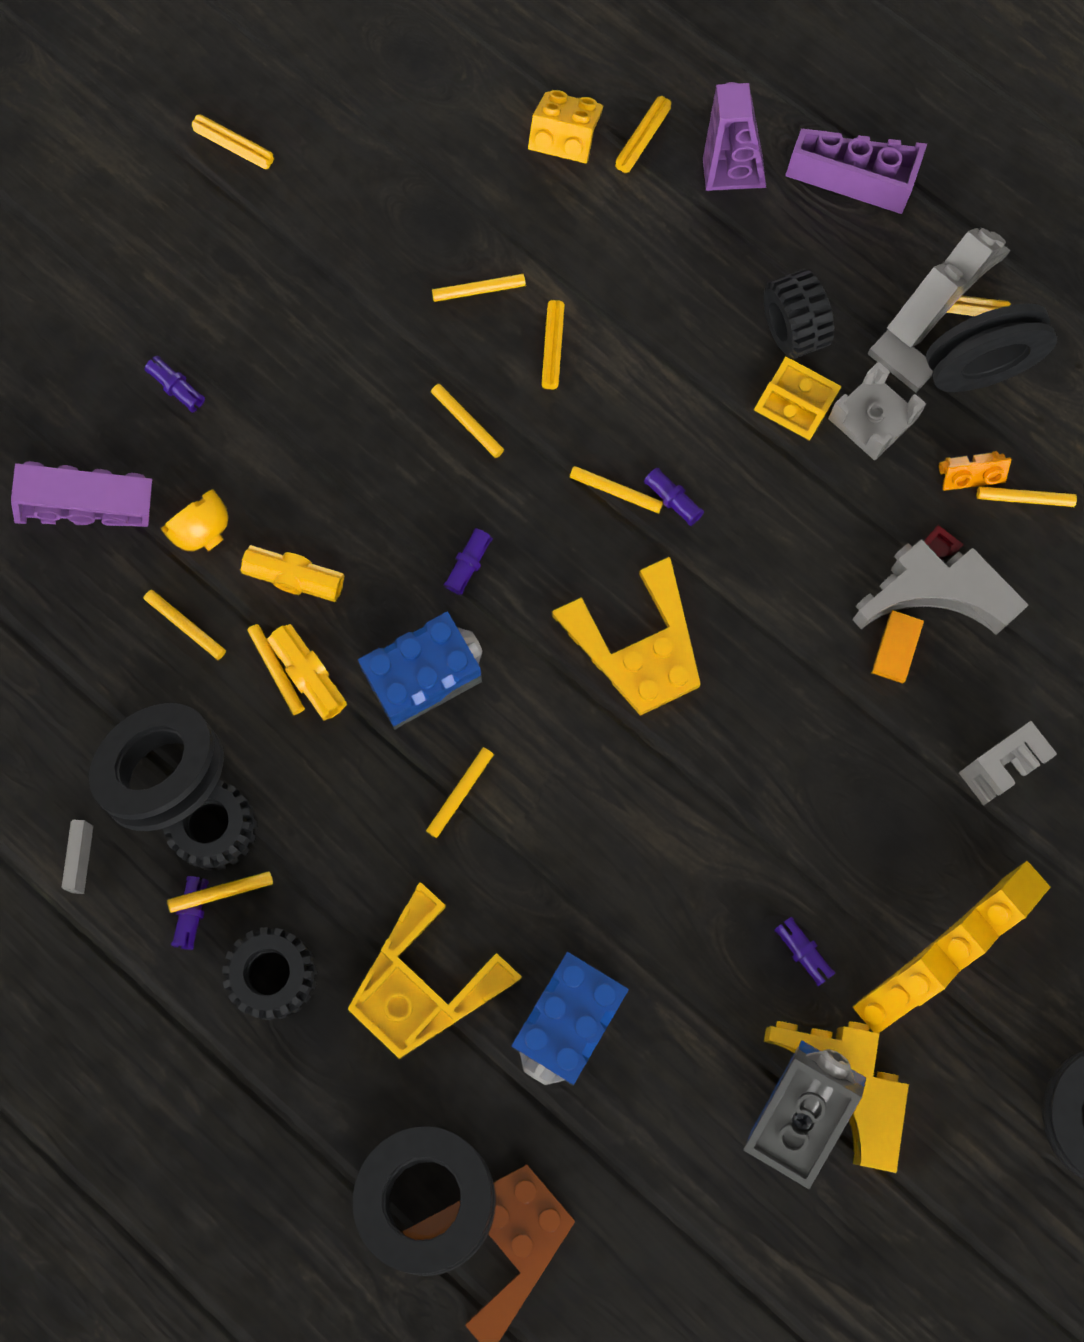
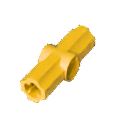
(292, 573)
(306, 672)

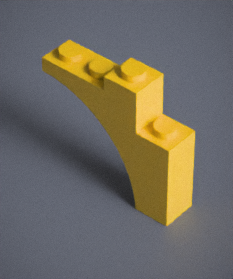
(881, 1111)

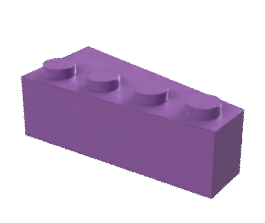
(732, 143)
(857, 167)
(79, 496)

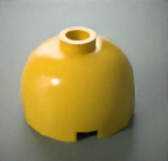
(198, 524)

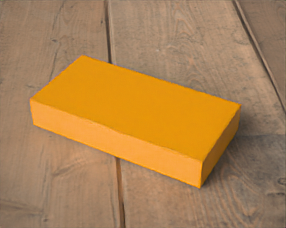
(897, 646)

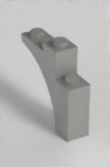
(947, 283)
(960, 585)

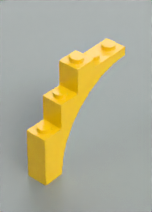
(955, 949)

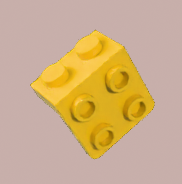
(564, 125)

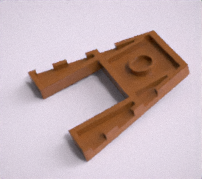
(526, 1227)

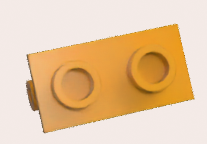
(984, 470)

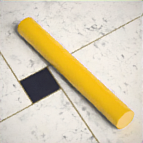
(478, 287)
(467, 421)
(616, 489)
(1026, 496)
(184, 624)
(275, 669)
(459, 792)
(219, 892)

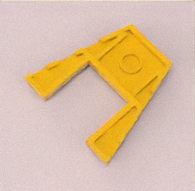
(653, 668)
(400, 1004)

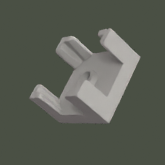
(875, 413)
(987, 773)

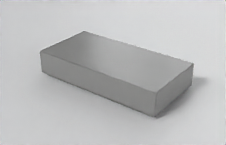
(901, 360)
(77, 856)

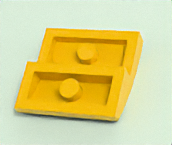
(797, 398)

